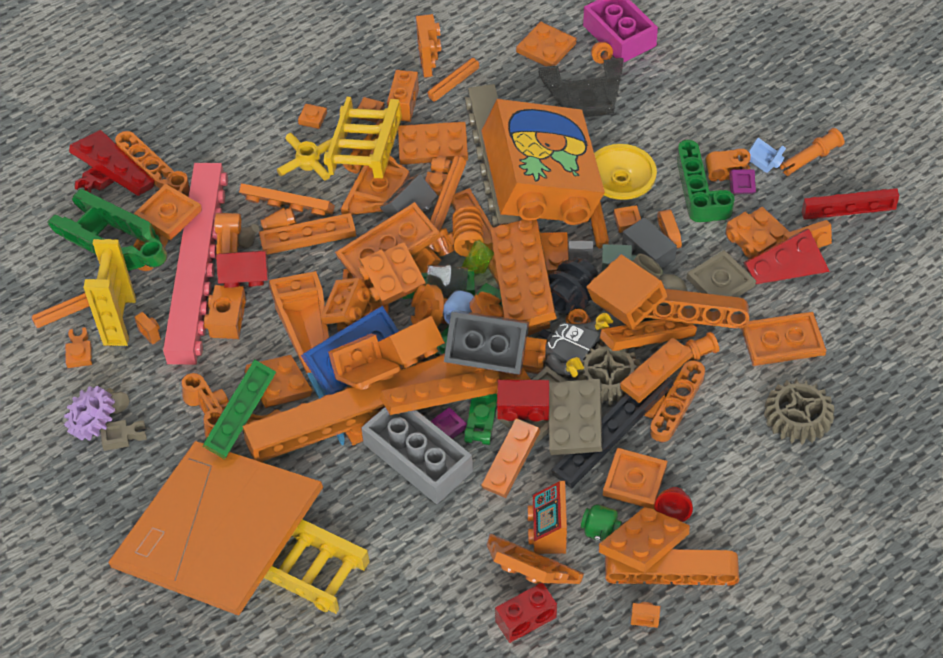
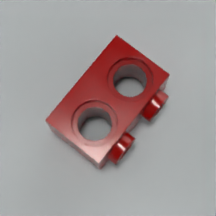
(525, 612)

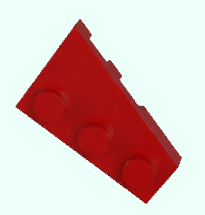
(787, 260)

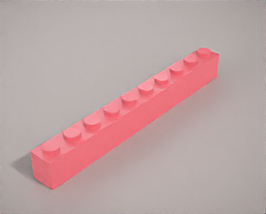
(195, 267)

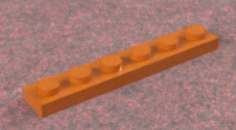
(445, 390)

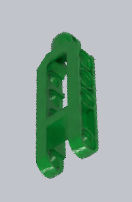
(103, 213)

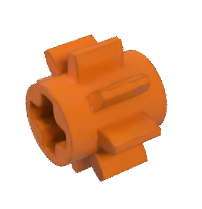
(444, 244)

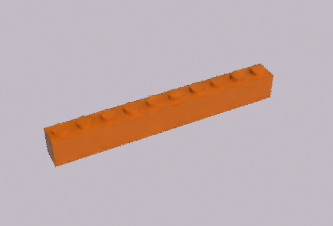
(336, 412)

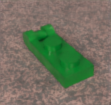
(481, 416)

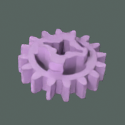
(89, 413)

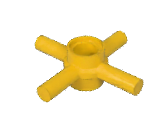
(306, 157)

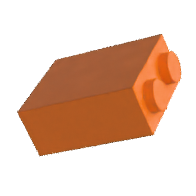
(627, 291)

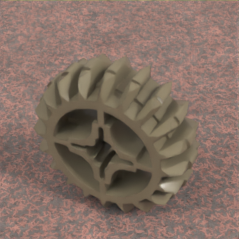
(620, 366)
(795, 418)

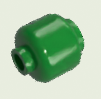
(600, 522)

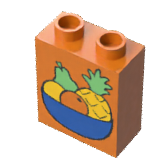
(542, 162)

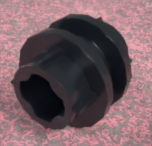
(570, 283)

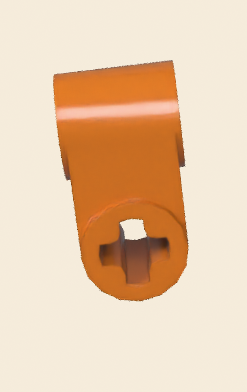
(721, 163)

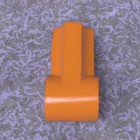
(227, 230)

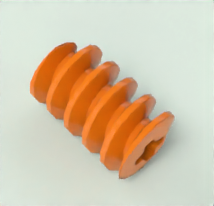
(466, 228)

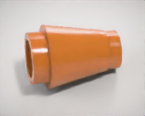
(280, 218)

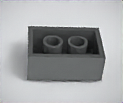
(486, 341)

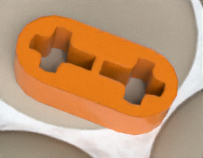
(669, 226)

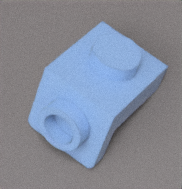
(765, 156)

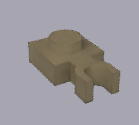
(118, 434)

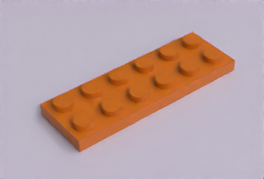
(522, 272)

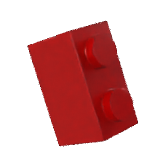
(523, 400)

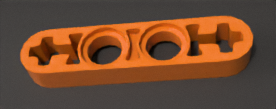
(146, 160)
(678, 401)

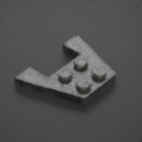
(590, 95)

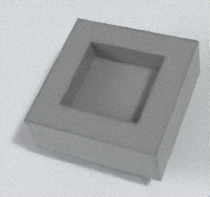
(581, 250)

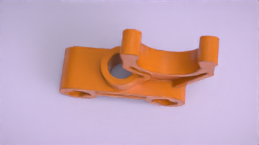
(197, 392)

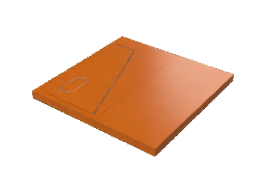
(216, 527)

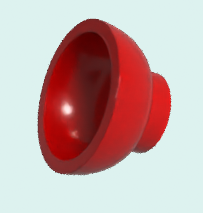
(674, 503)

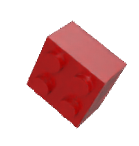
(242, 267)

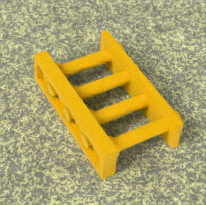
(381, 146)
(110, 293)
(329, 546)

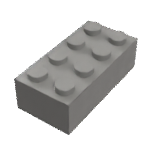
(418, 452)

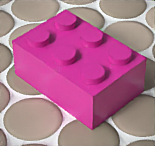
(621, 26)

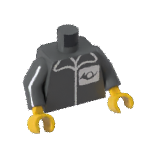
(572, 343)

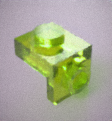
(478, 258)

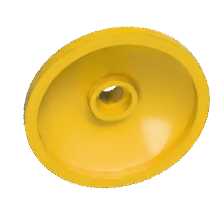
(625, 171)

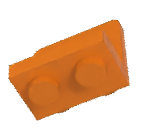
(361, 363)

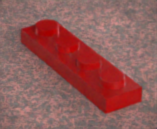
(850, 203)

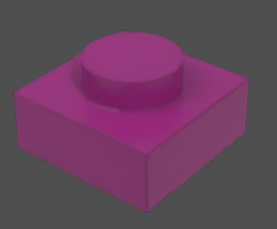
(742, 182)
(449, 423)

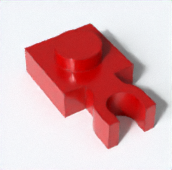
(93, 179)

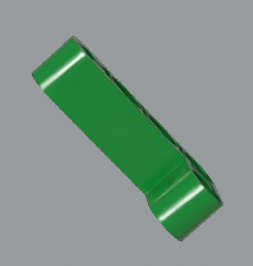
(700, 202)

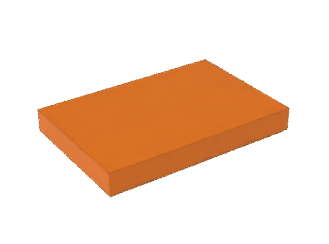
(783, 339)

